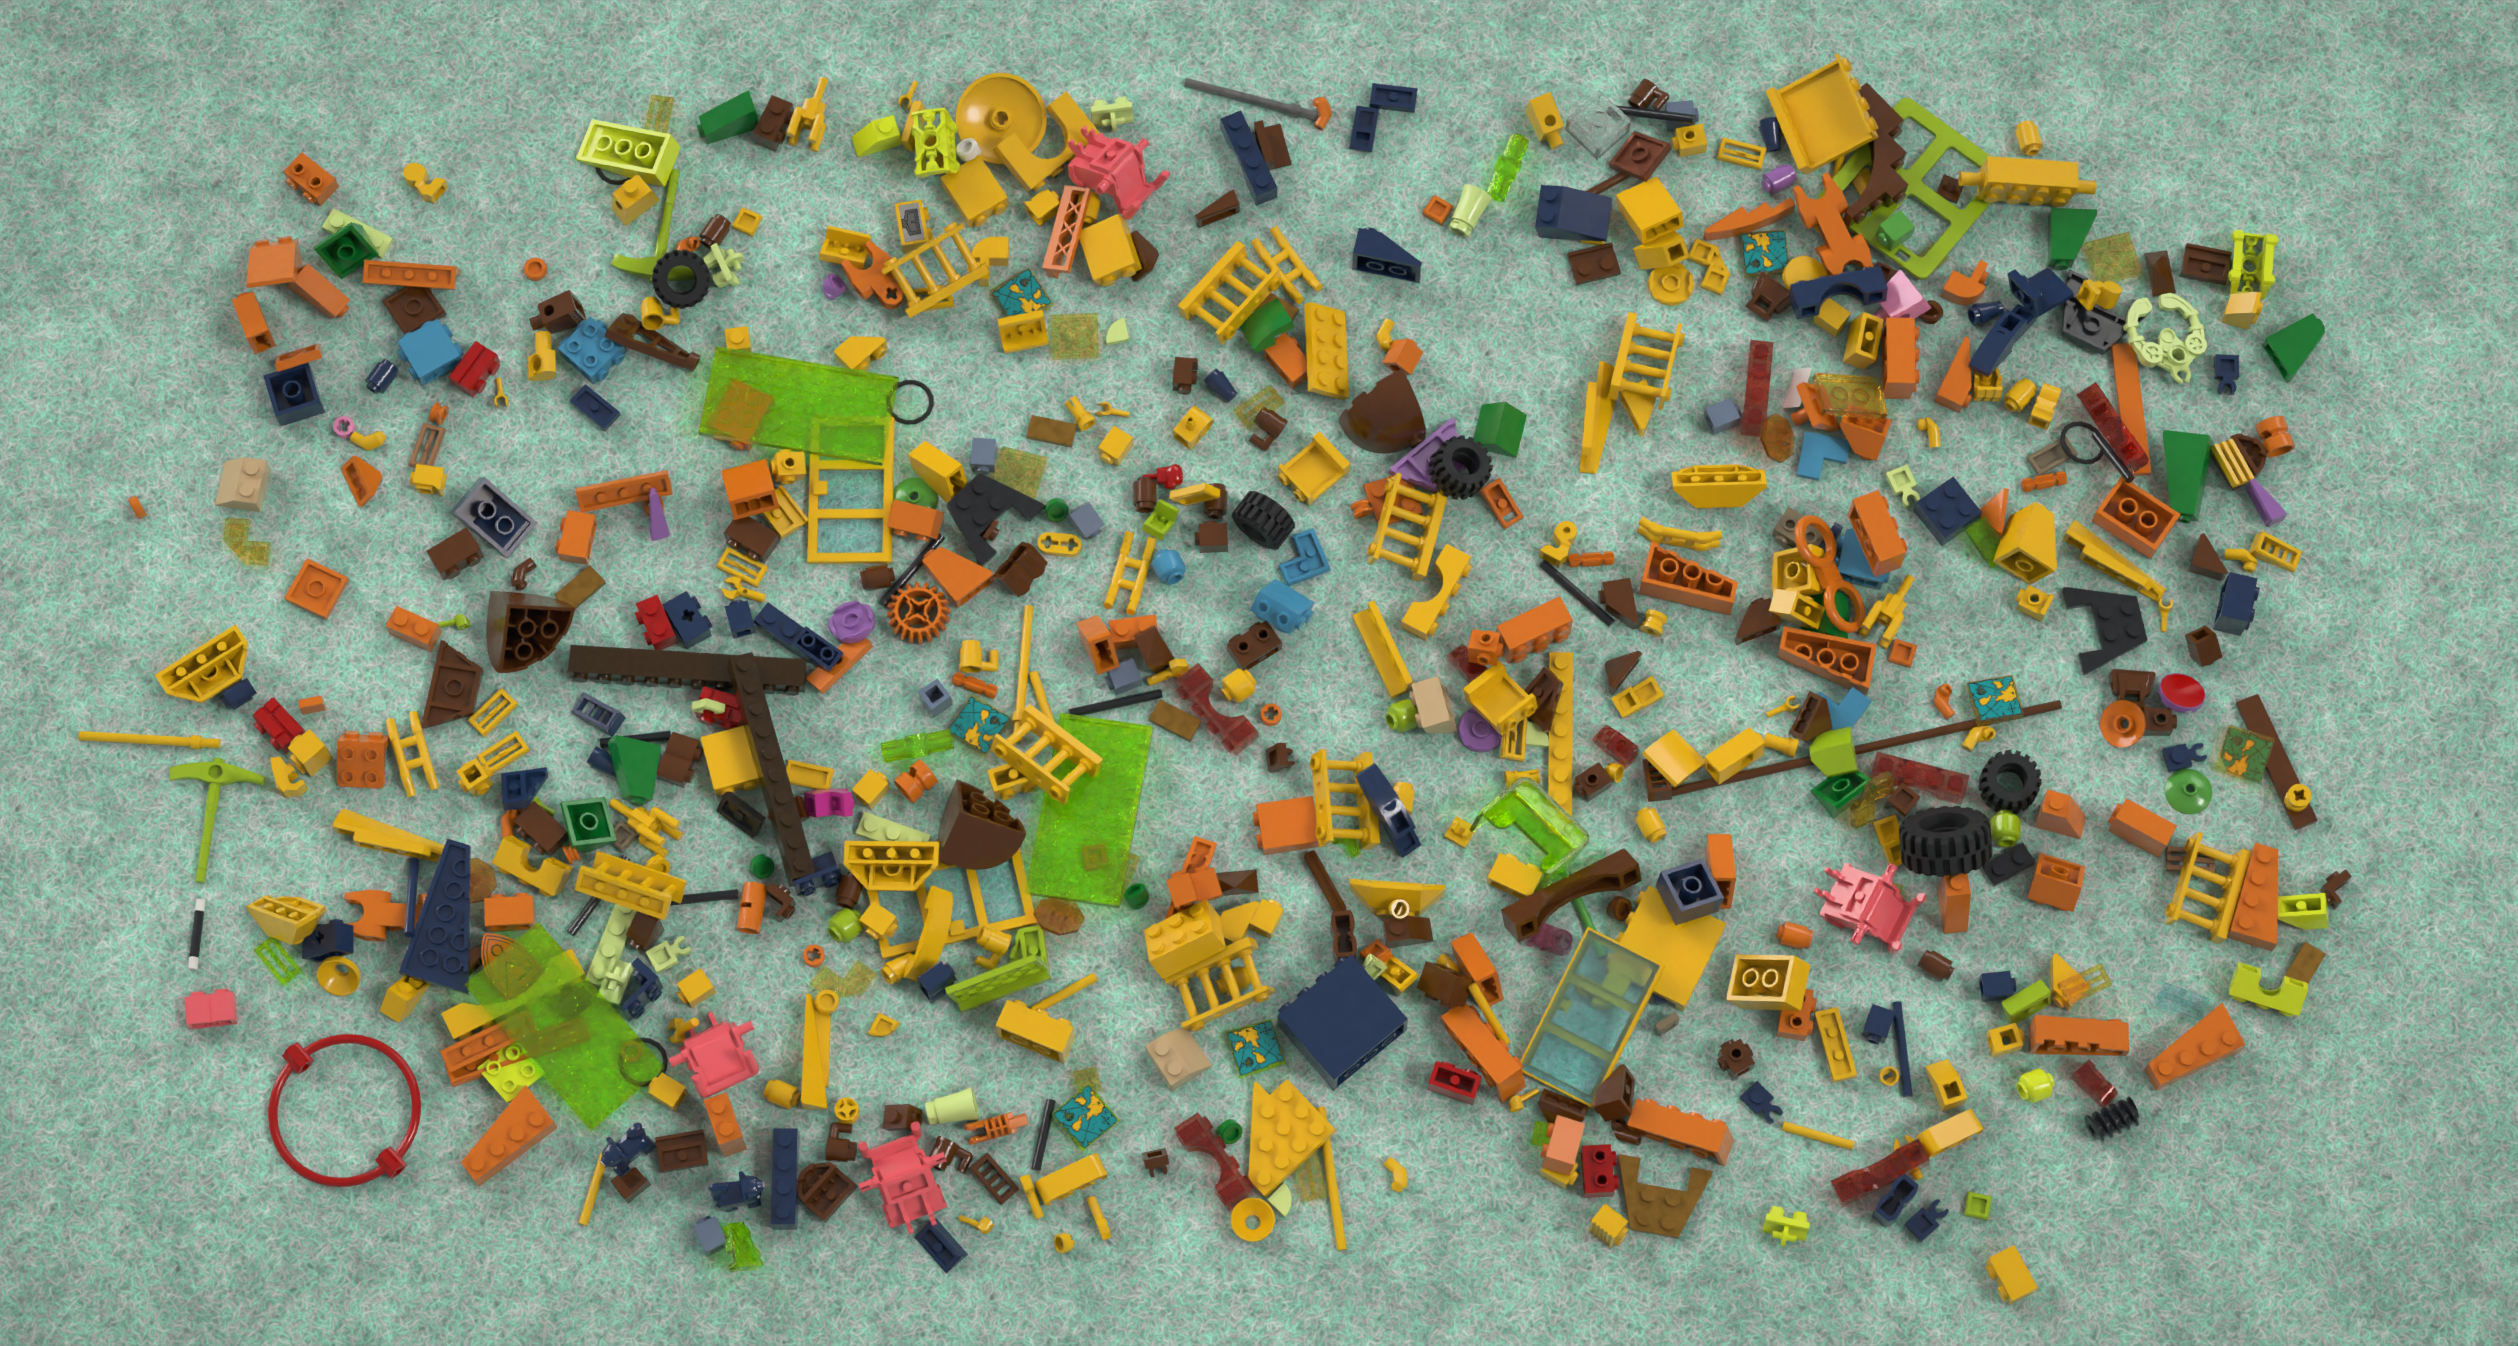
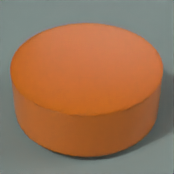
(535, 269)
(137, 507)

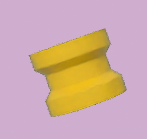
(1653, 622)
(2294, 802)
(847, 1105)

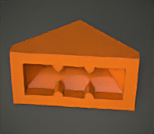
(361, 478)
(1995, 511)

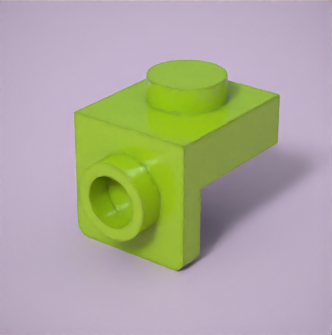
(1161, 520)

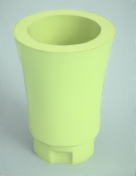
(1469, 210)
(953, 1108)

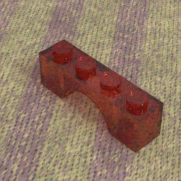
(1757, 387)
(2113, 428)
(1235, 731)
(1940, 782)
(1197, 1136)
(1867, 1180)

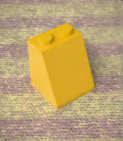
(2028, 544)

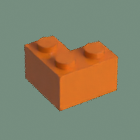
(1194, 888)

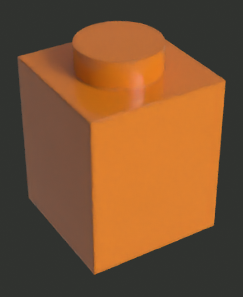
(1403, 355)

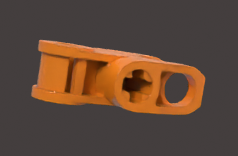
(872, 280)

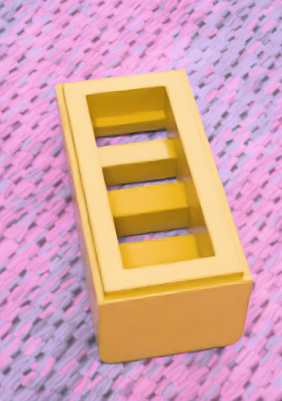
(2264, 555)

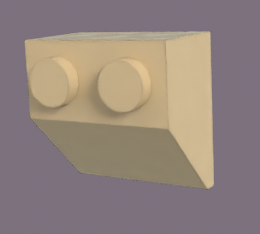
(243, 484)
(1433, 706)
(1177, 1057)

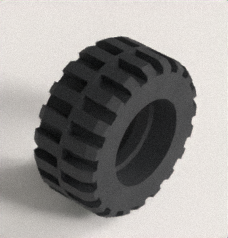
(1945, 841)

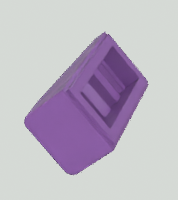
(2265, 504)
(658, 524)

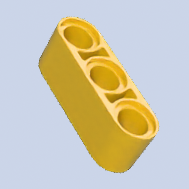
(1950, 1133)
(1070, 1178)

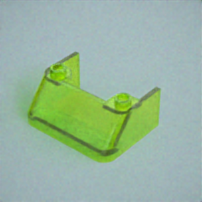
(1539, 820)

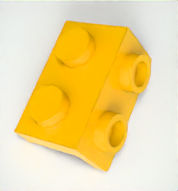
(843, 245)
(1023, 331)

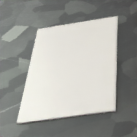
(1793, 398)

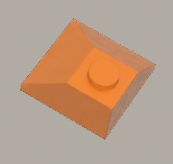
(1865, 435)

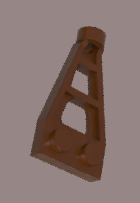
(627, 326)

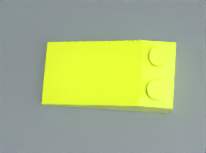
(629, 151)

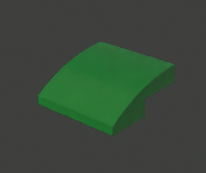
(1265, 324)

